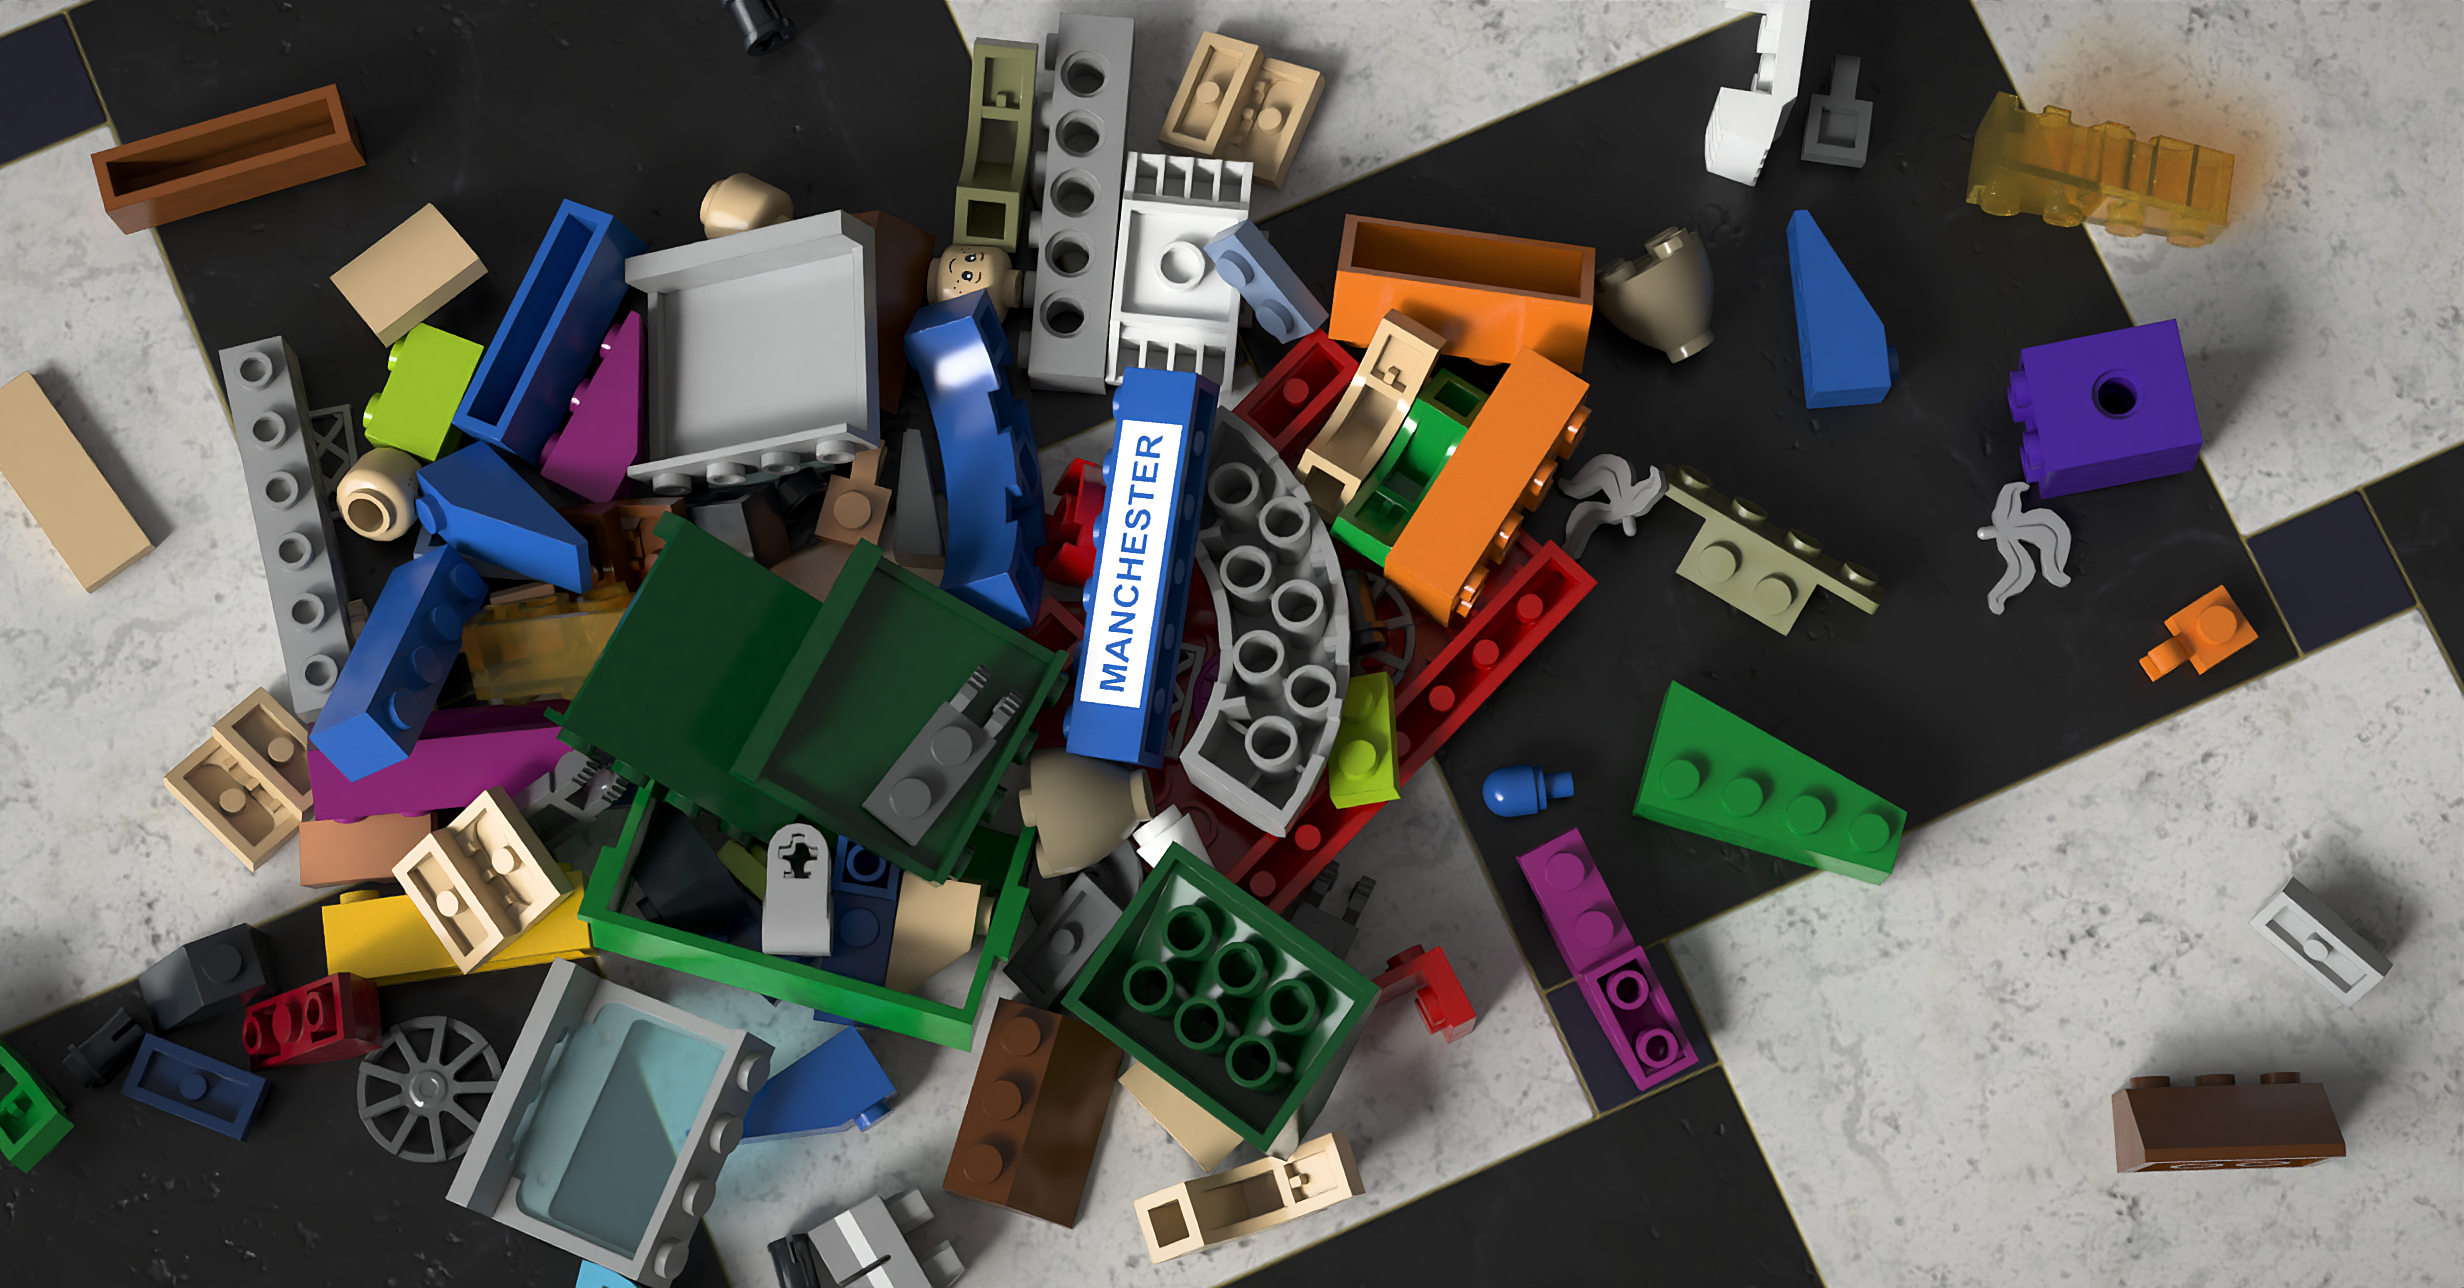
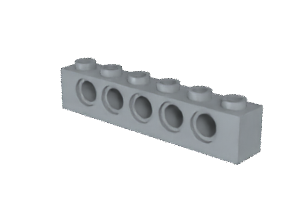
(1105, 50)
(291, 517)

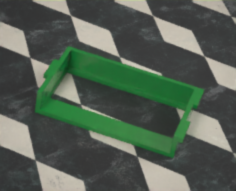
(997, 858)

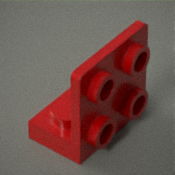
(1440, 995)

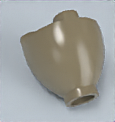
(1662, 295)
(1081, 807)

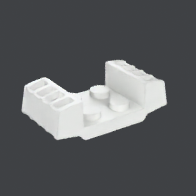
(1749, 121)
(1167, 293)

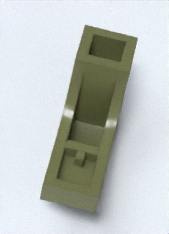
(997, 144)

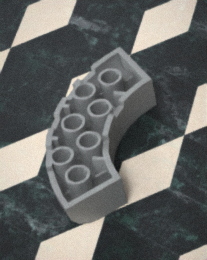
(1280, 645)

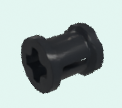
(761, 25)

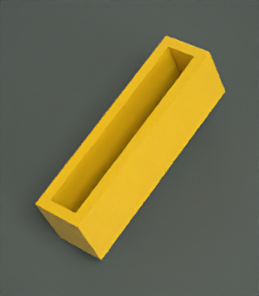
(396, 945)

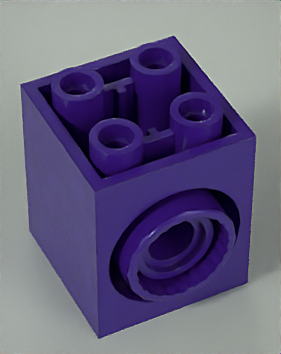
(2077, 443)

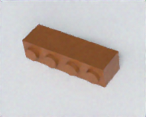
(228, 159)

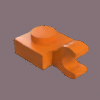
(2202, 633)

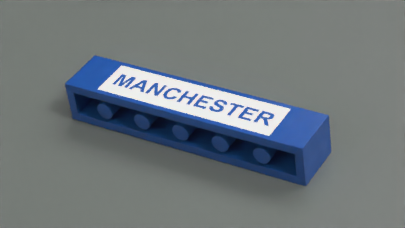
(1142, 566)

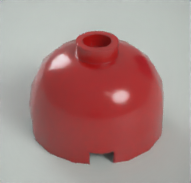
(1069, 545)

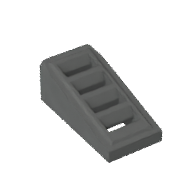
(917, 528)

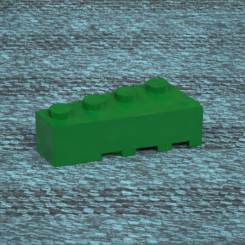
(1756, 792)

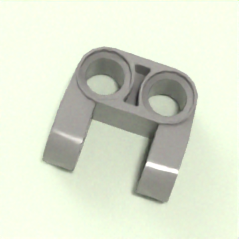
(797, 910)

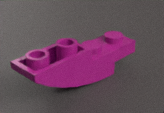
(1606, 959)

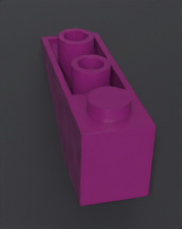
(606, 424)

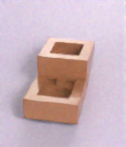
(358, 851)

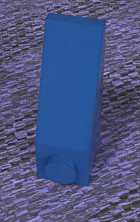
(1837, 327)
(500, 518)
(822, 1093)

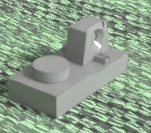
(2315, 937)

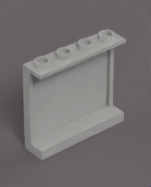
(760, 352)

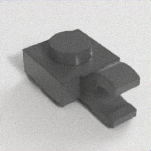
(1837, 122)

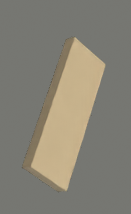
(65, 487)

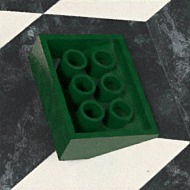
(1226, 1002)

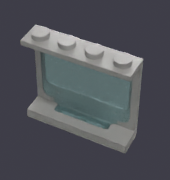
(612, 1124)

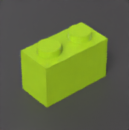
(423, 394)

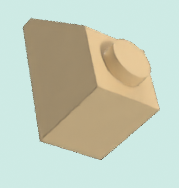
(936, 928)

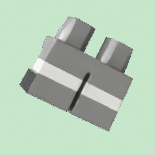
(877, 1232)

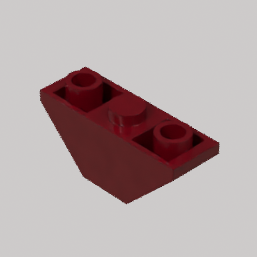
(314, 1023)

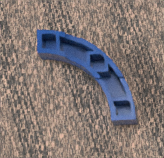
(986, 455)

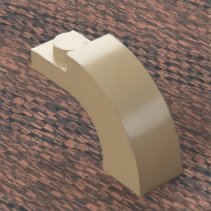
(1369, 413)
(1249, 1199)

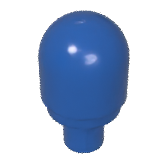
(1524, 789)

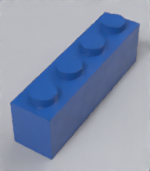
(549, 333)
(399, 663)

